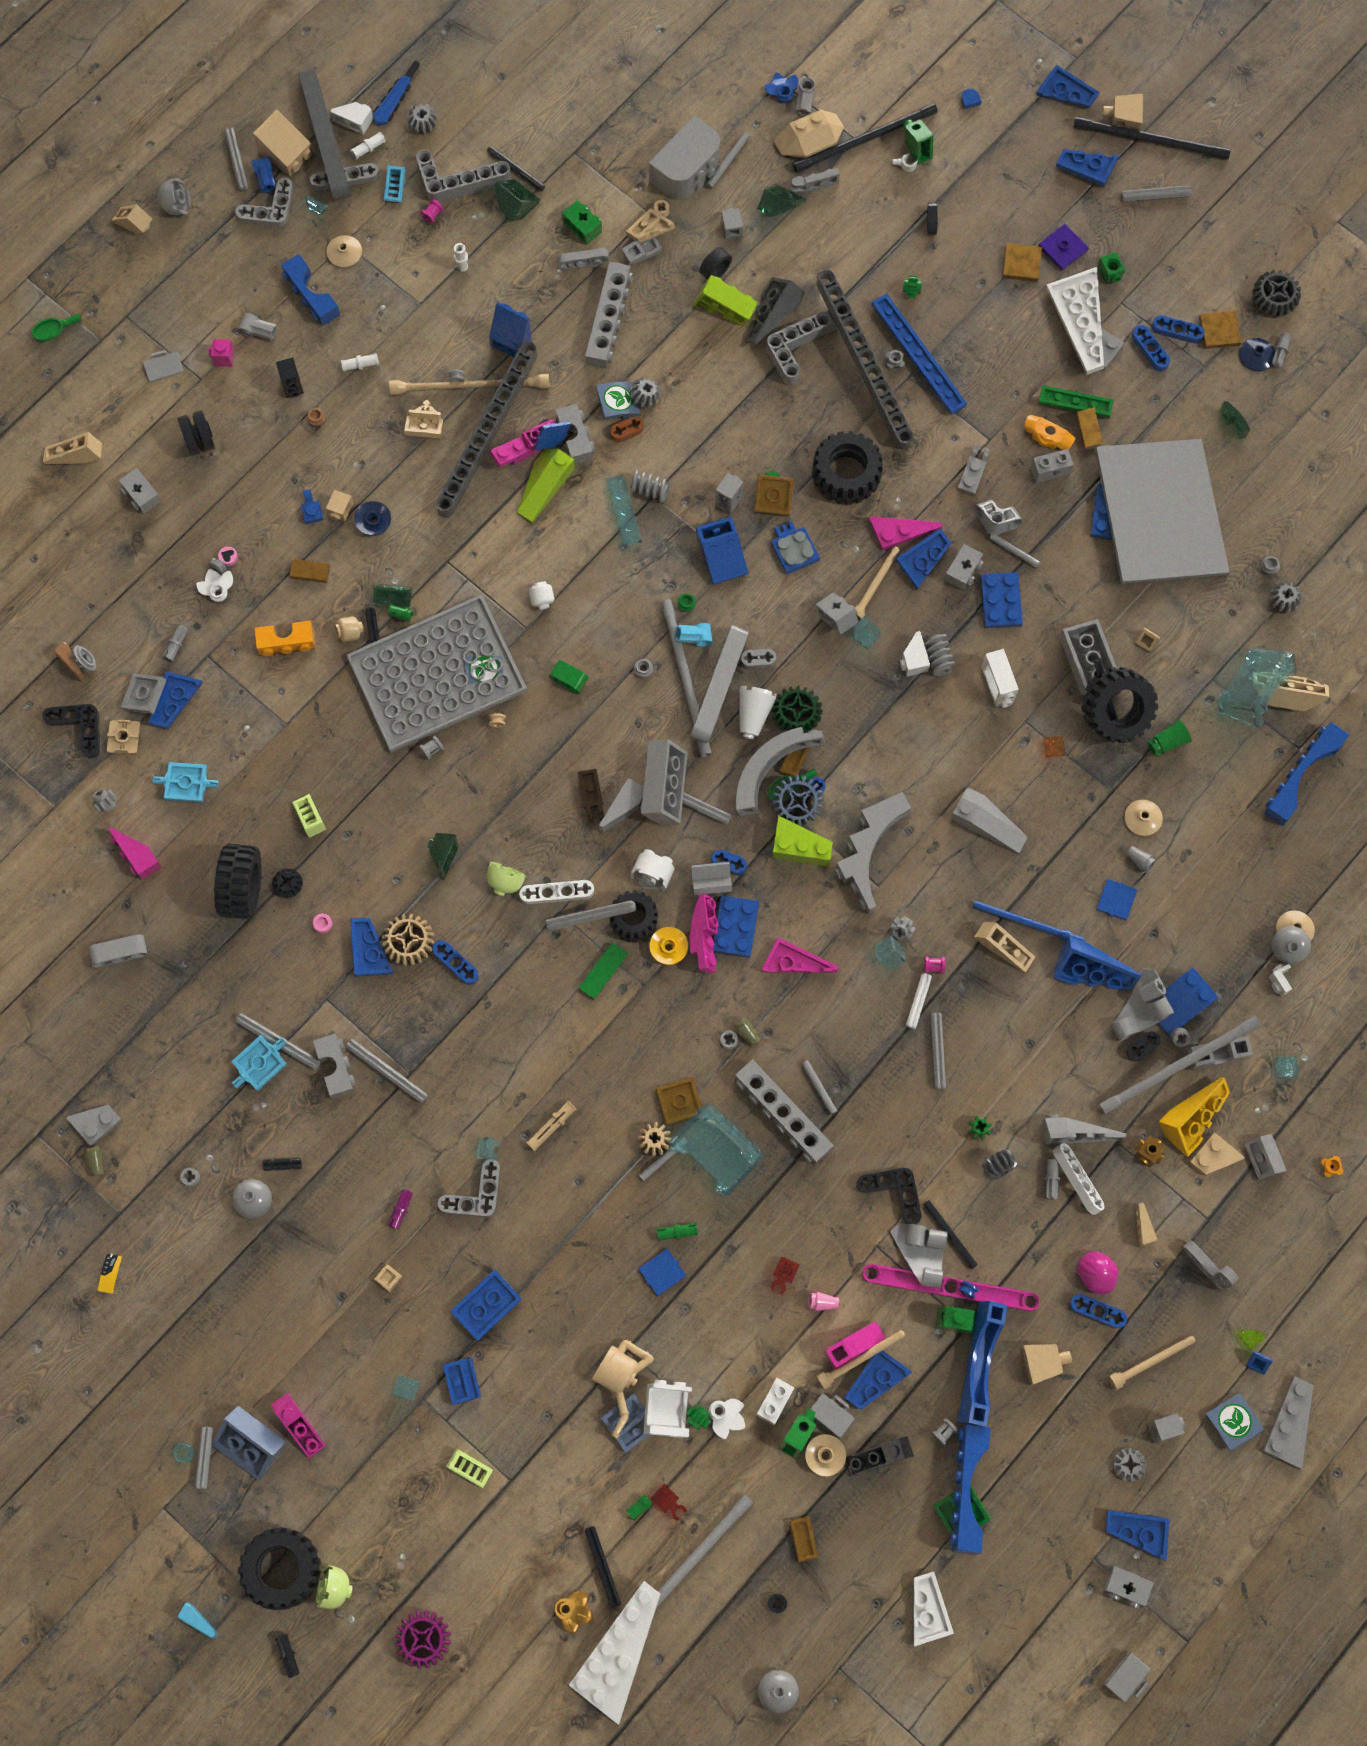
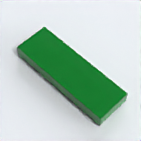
(603, 971)

